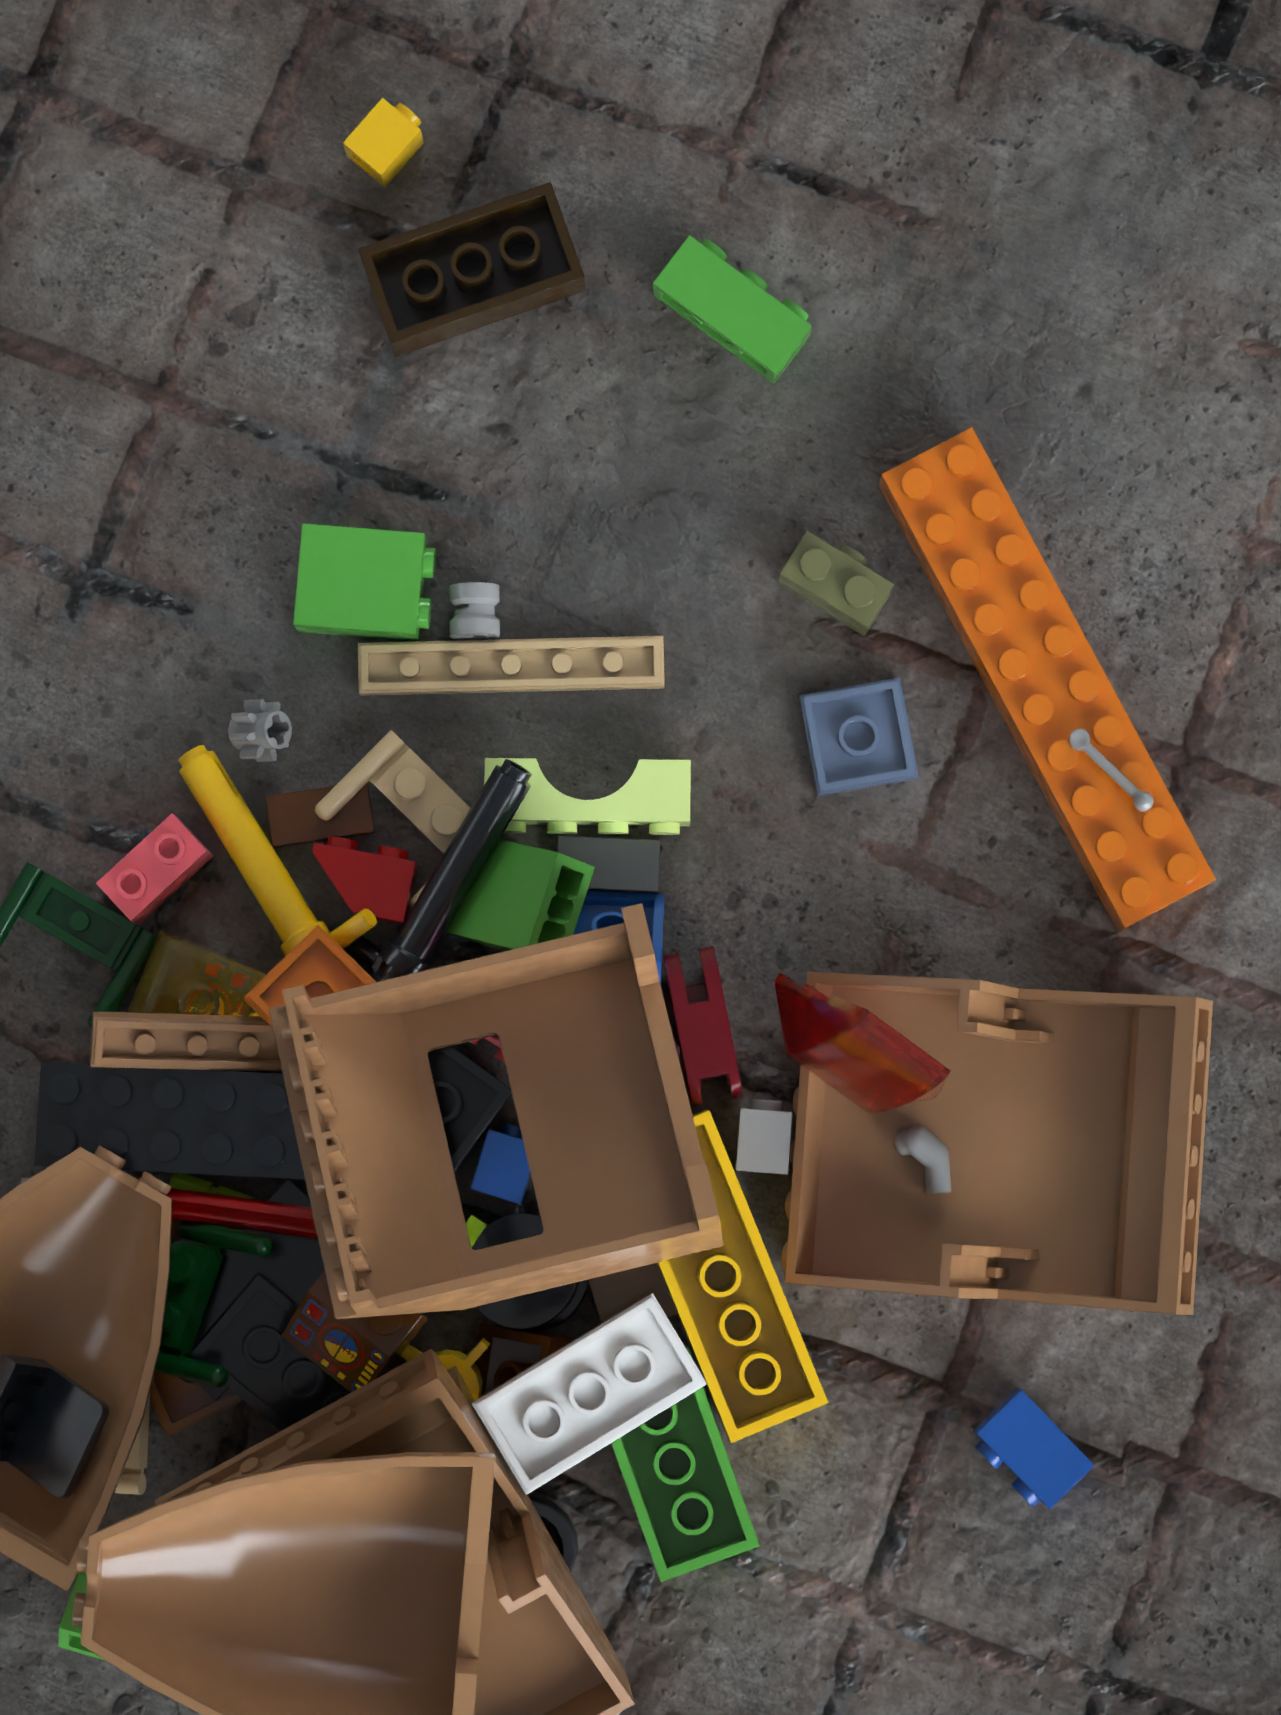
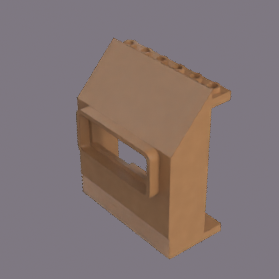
(593, 1103)

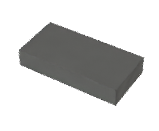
(617, 862)

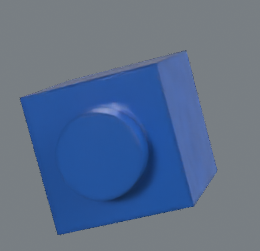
(503, 1165)

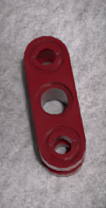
(703, 1025)

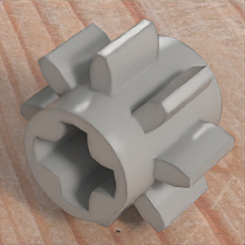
(260, 730)

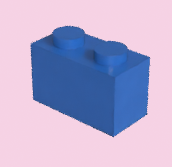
(1032, 1449)

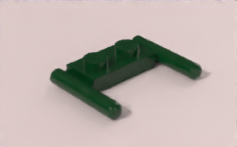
(81, 925)
(191, 1279)

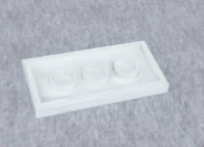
(589, 1393)

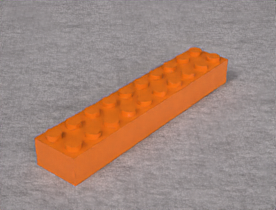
(1043, 677)

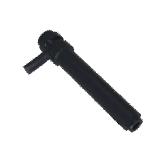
(450, 880)

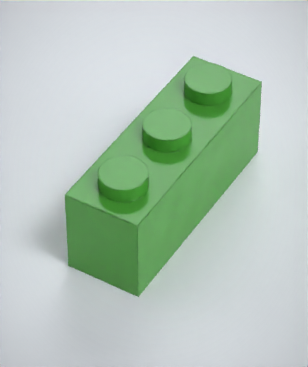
(733, 307)

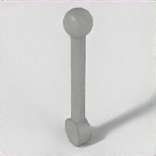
(1080, 740)

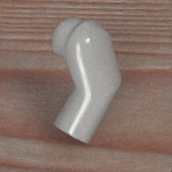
(928, 1151)

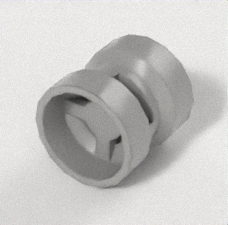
(474, 611)

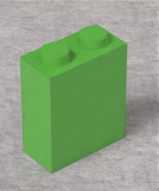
(363, 582)
(523, 898)

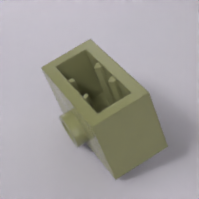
(836, 582)

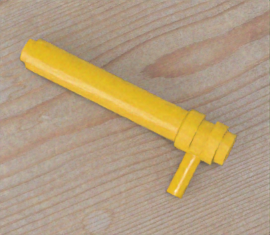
(256, 856)

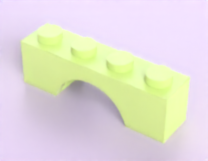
(652, 797)

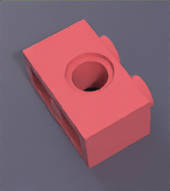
(154, 869)

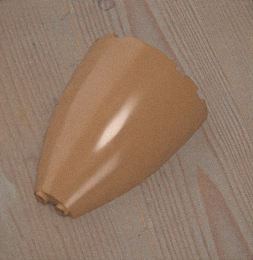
(89, 1297)
(302, 1588)

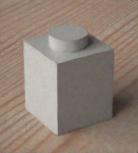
(763, 1138)

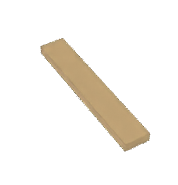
(511, 665)

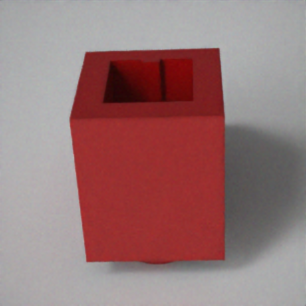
(370, 880)

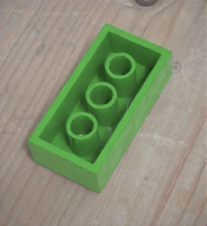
(684, 1488)

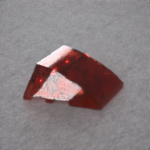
(855, 1050)

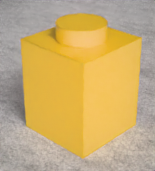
(385, 141)

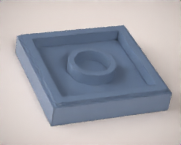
(858, 737)

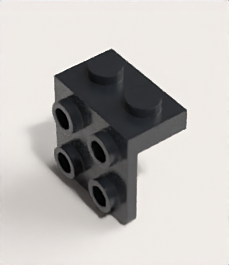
(47, 1423)

